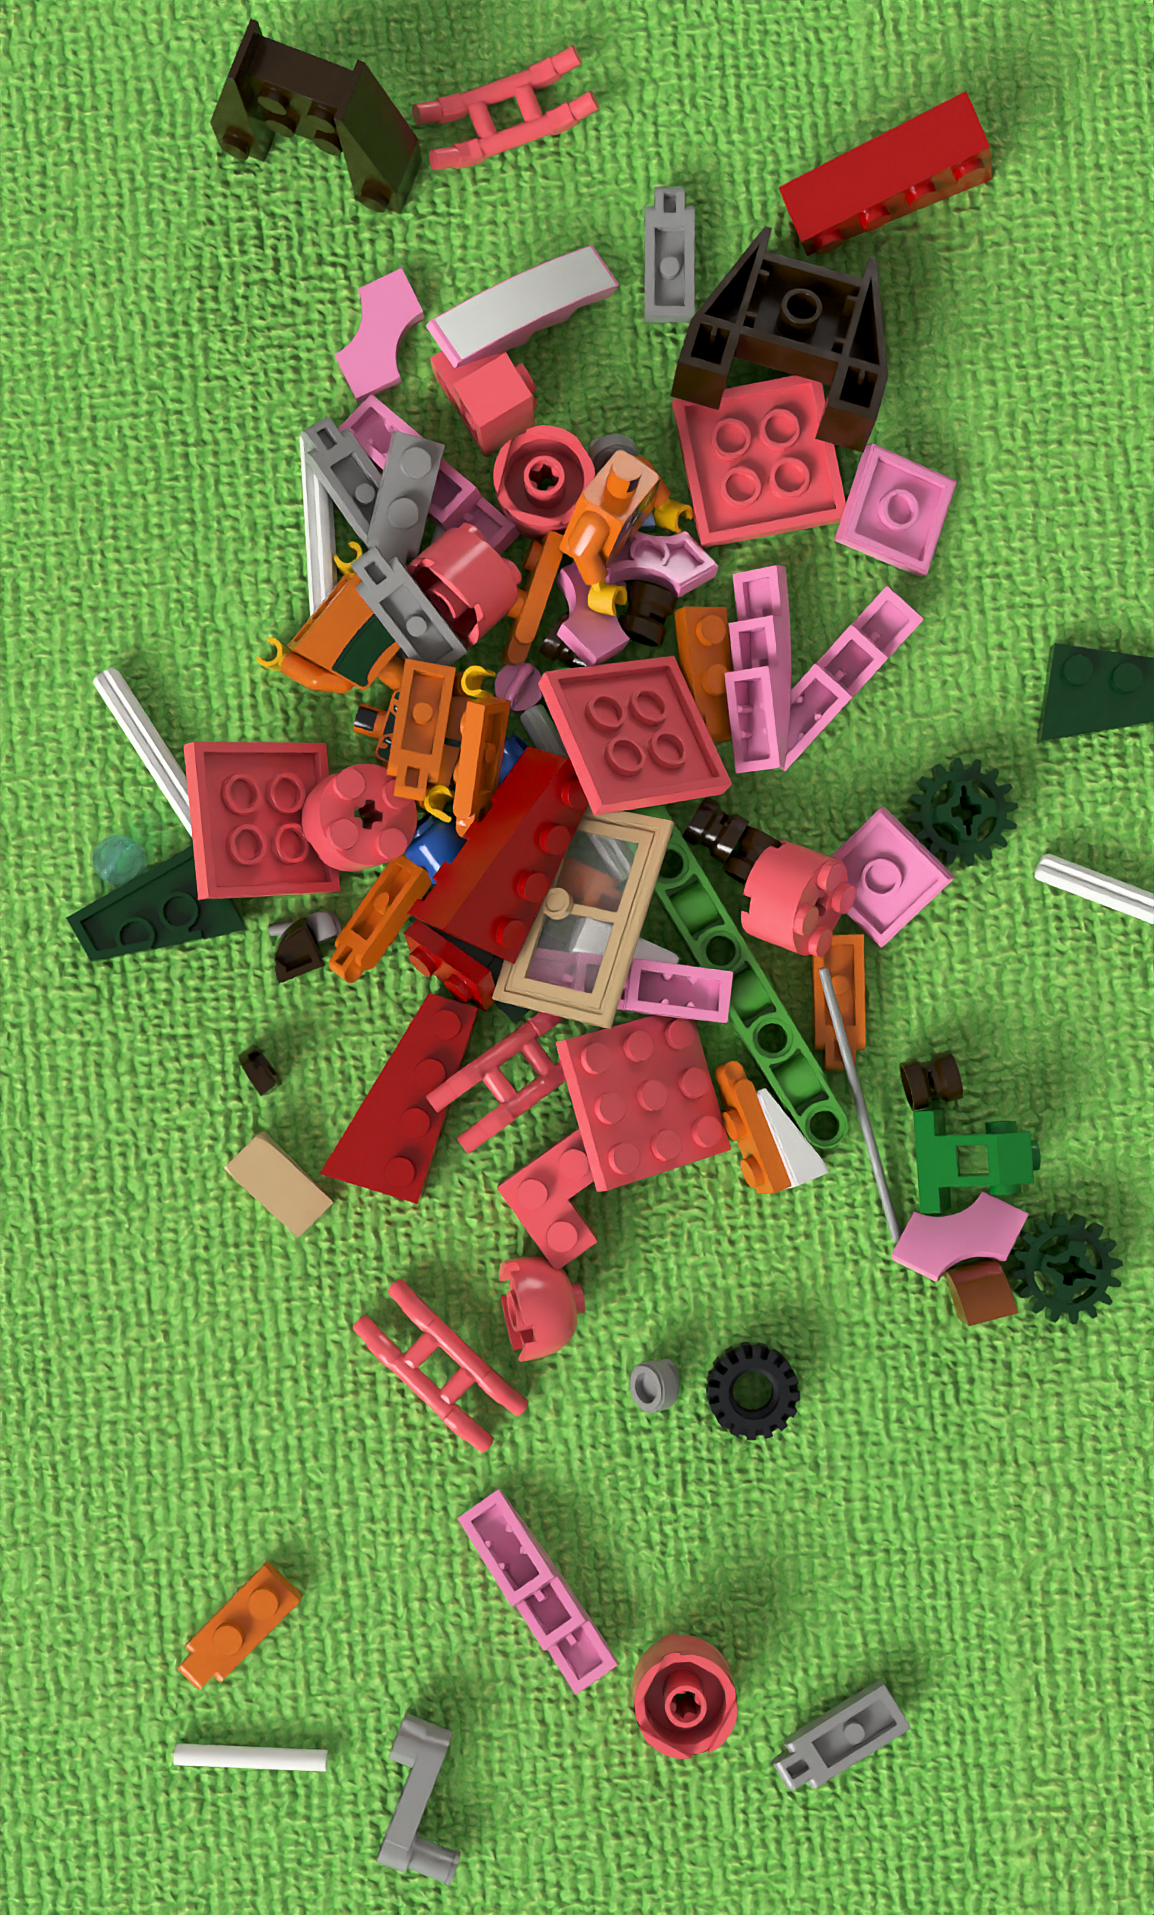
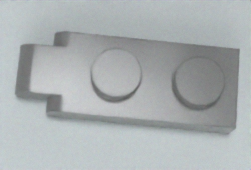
(669, 257)
(343, 472)
(404, 495)
(406, 609)
(841, 1737)

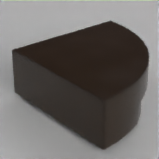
(297, 952)
(259, 1070)

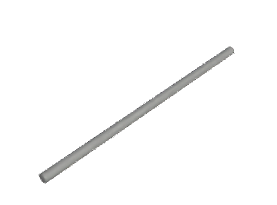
(859, 1103)

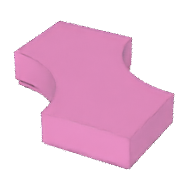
(387, 316)
(669, 561)
(588, 633)
(981, 1230)

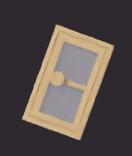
(589, 920)

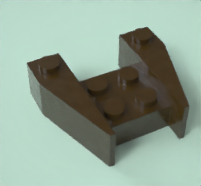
(337, 108)
(797, 323)

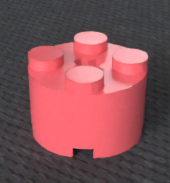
(524, 464)
(467, 581)
(340, 837)
(796, 898)
(693, 1723)

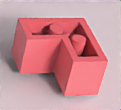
(489, 397)
(543, 1202)

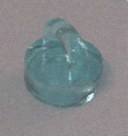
(119, 859)

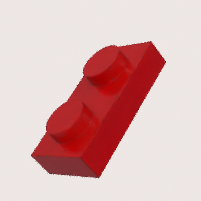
(460, 973)

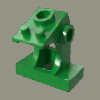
(1009, 1151)

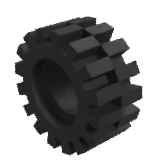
(752, 1421)

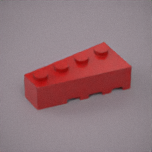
(890, 176)
(508, 858)
(396, 1127)

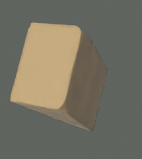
(279, 1183)

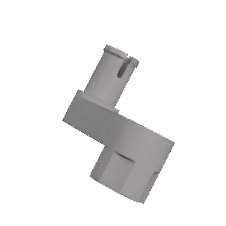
(422, 1748)

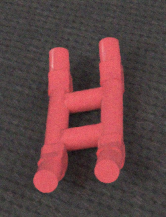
(519, 85)
(487, 1069)
(407, 1367)

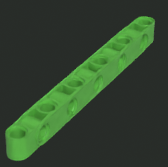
(698, 918)

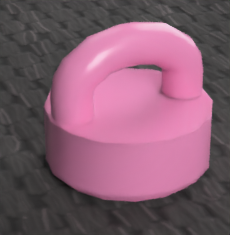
(520, 686)

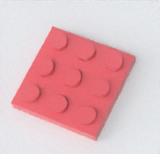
(758, 462)
(634, 734)
(249, 818)
(642, 1099)

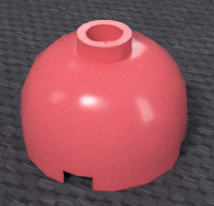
(539, 1307)

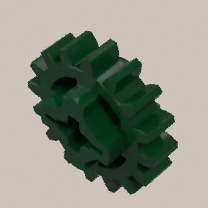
(961, 791)
(1058, 1286)

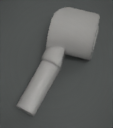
(323, 926)

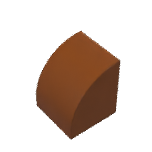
(980, 1291)

